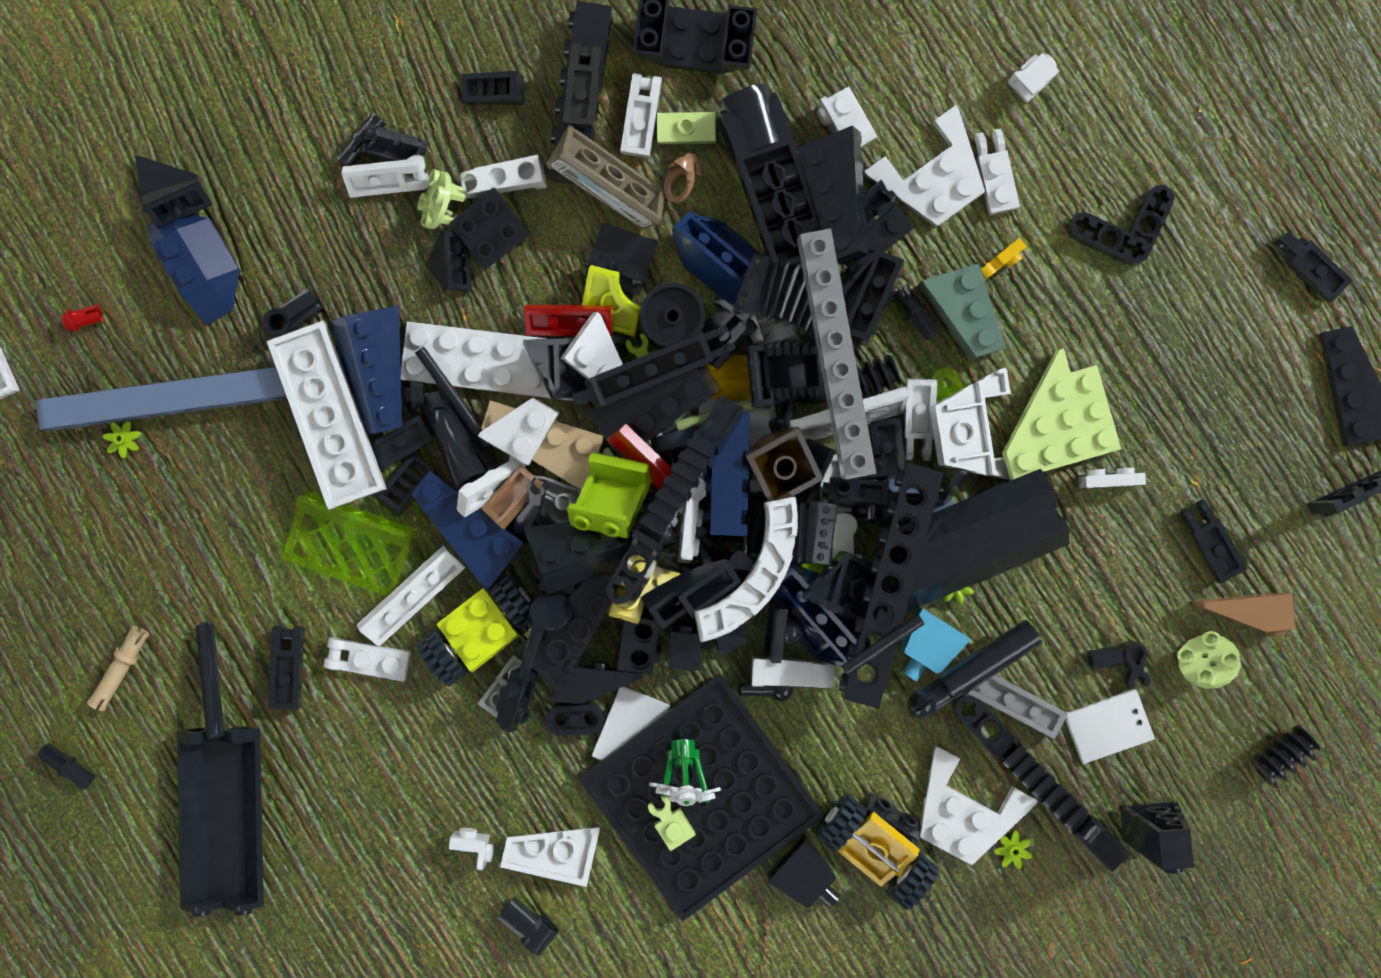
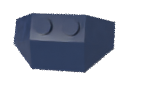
(713, 253)
(198, 265)
(825, 633)

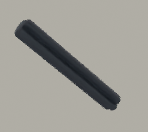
(210, 680)

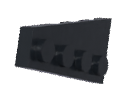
(1353, 386)

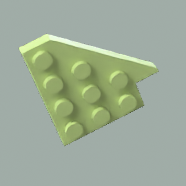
(1062, 421)

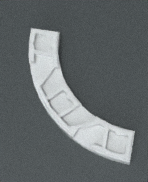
(764, 578)

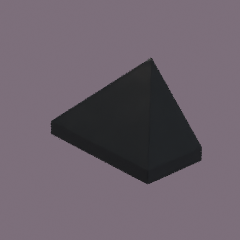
(451, 262)

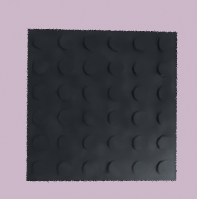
(747, 822)

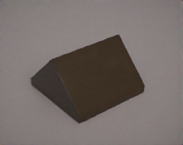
(783, 464)

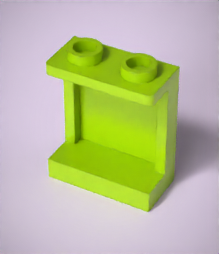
(610, 495)

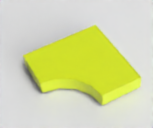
(604, 289)

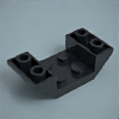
(695, 37)

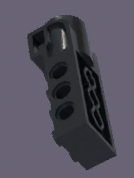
(768, 170)

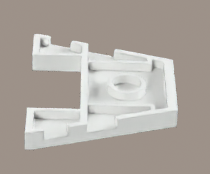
(943, 183)
(963, 427)
(961, 823)

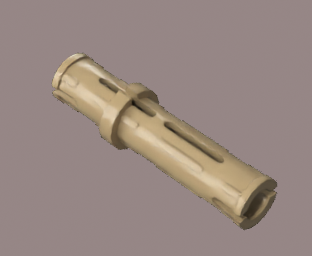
(117, 669)

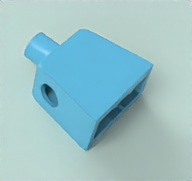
(931, 645)

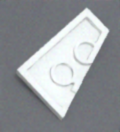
(553, 855)

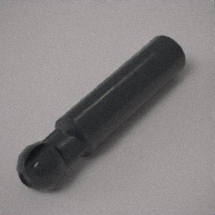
(974, 670)

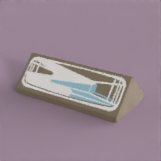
(607, 178)

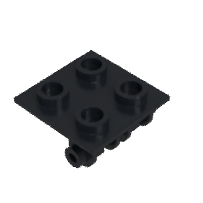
(489, 228)
(623, 253)

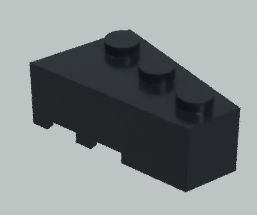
(870, 294)

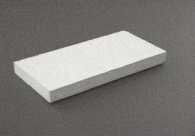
(876, 409)

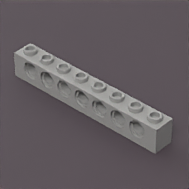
(836, 354)

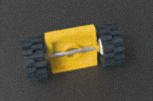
(878, 851)

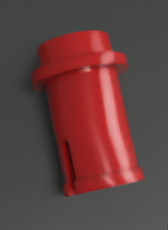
(83, 317)

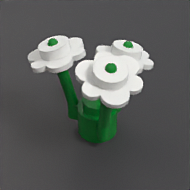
(683, 754)

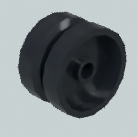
(668, 299)

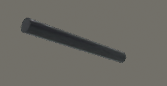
(451, 394)

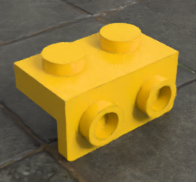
(732, 378)

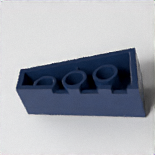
(729, 484)

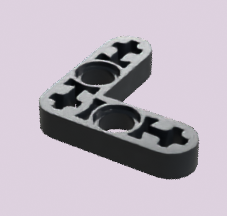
(1133, 236)

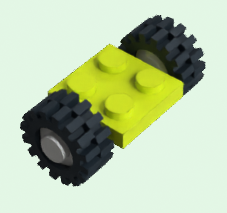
(476, 630)

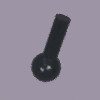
(779, 693)

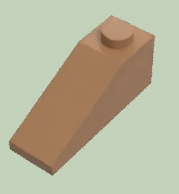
(1261, 612)

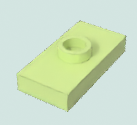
(686, 128)

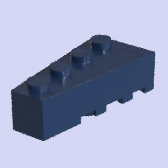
(371, 364)
(476, 538)

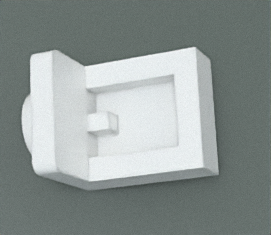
(770, 331)
(469, 840)

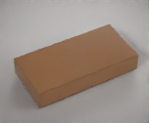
(510, 497)

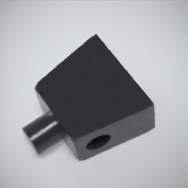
(805, 875)

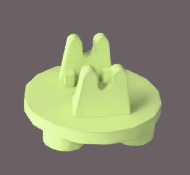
(436, 199)
(1219, 652)

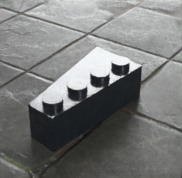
(1159, 834)

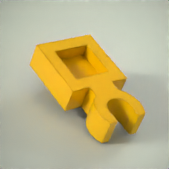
(1008, 257)

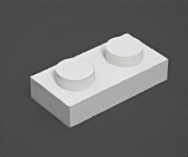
(1123, 477)

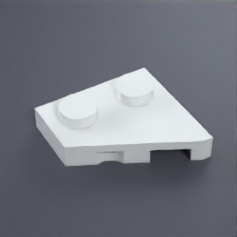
(592, 349)
(521, 430)

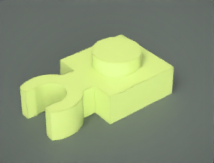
(673, 826)

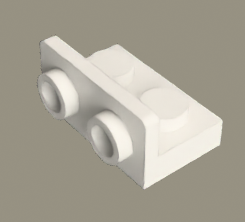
(844, 111)

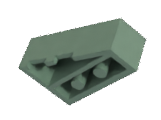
(965, 309)

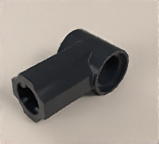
(296, 313)
(534, 930)

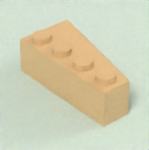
(563, 450)

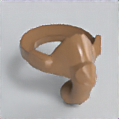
(687, 165)

